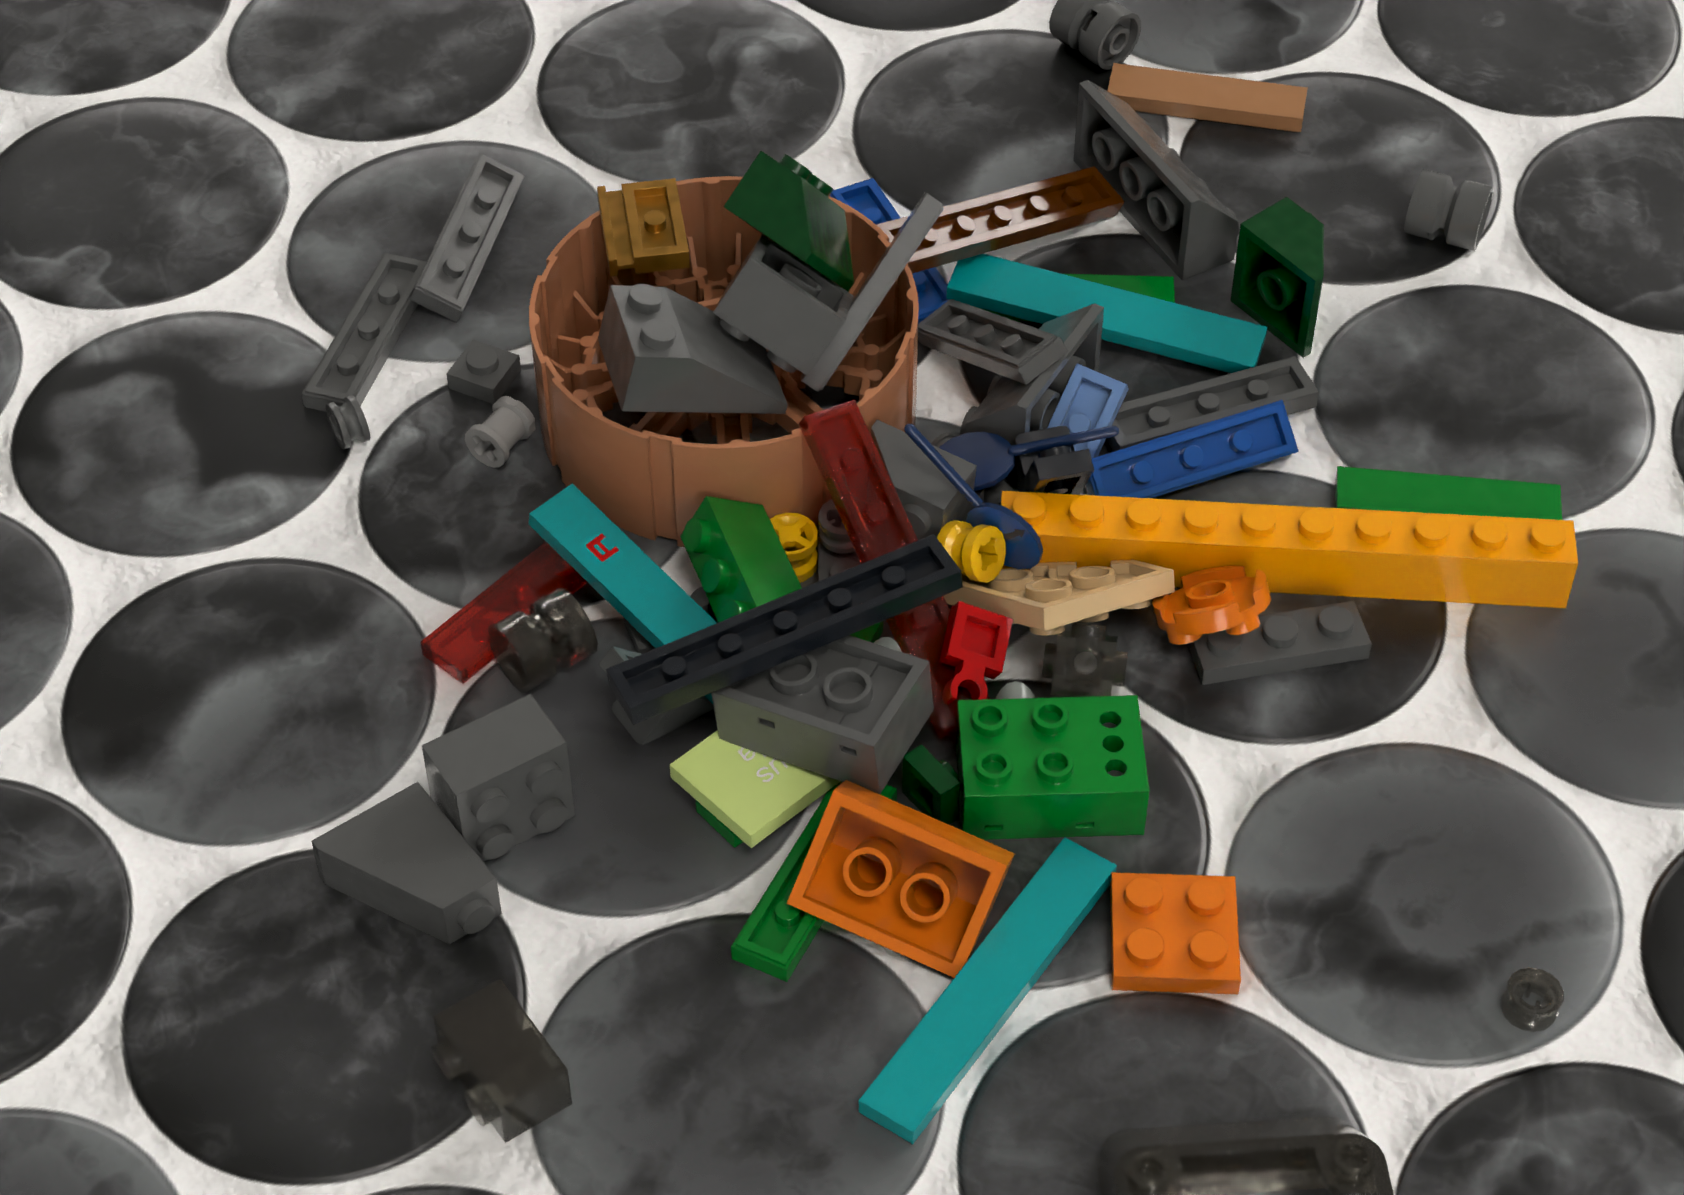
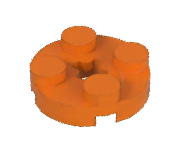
(1213, 602)

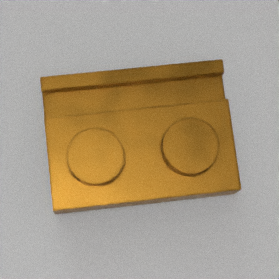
(643, 227)

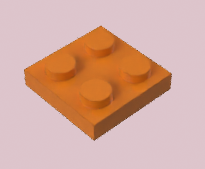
(1174, 933)

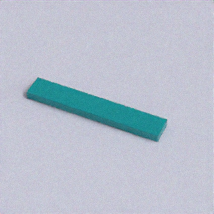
(1127, 316)
(986, 991)

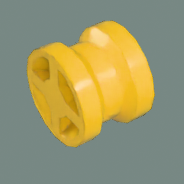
(799, 542)
(975, 550)

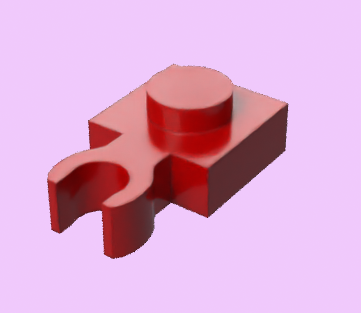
(976, 648)

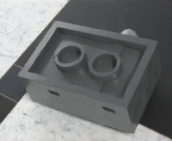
(832, 710)

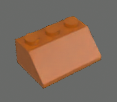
(900, 878)

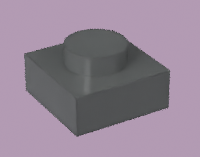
(483, 371)

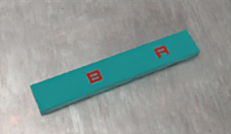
(618, 568)

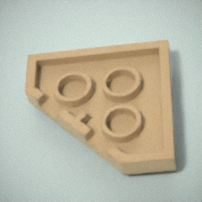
(1063, 594)

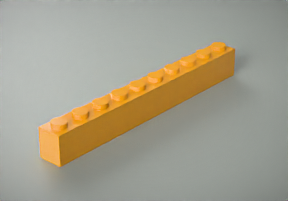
(1316, 547)

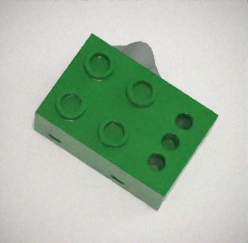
(1051, 766)

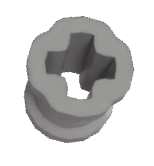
(500, 432)

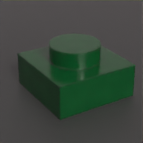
(931, 785)

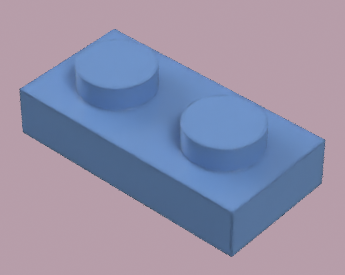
(1088, 404)

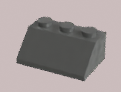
(1023, 408)

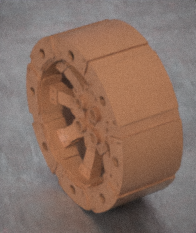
(645, 472)

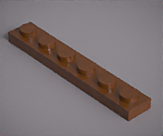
(1012, 217)

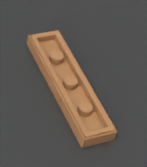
(1209, 97)

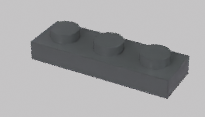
(1283, 644)

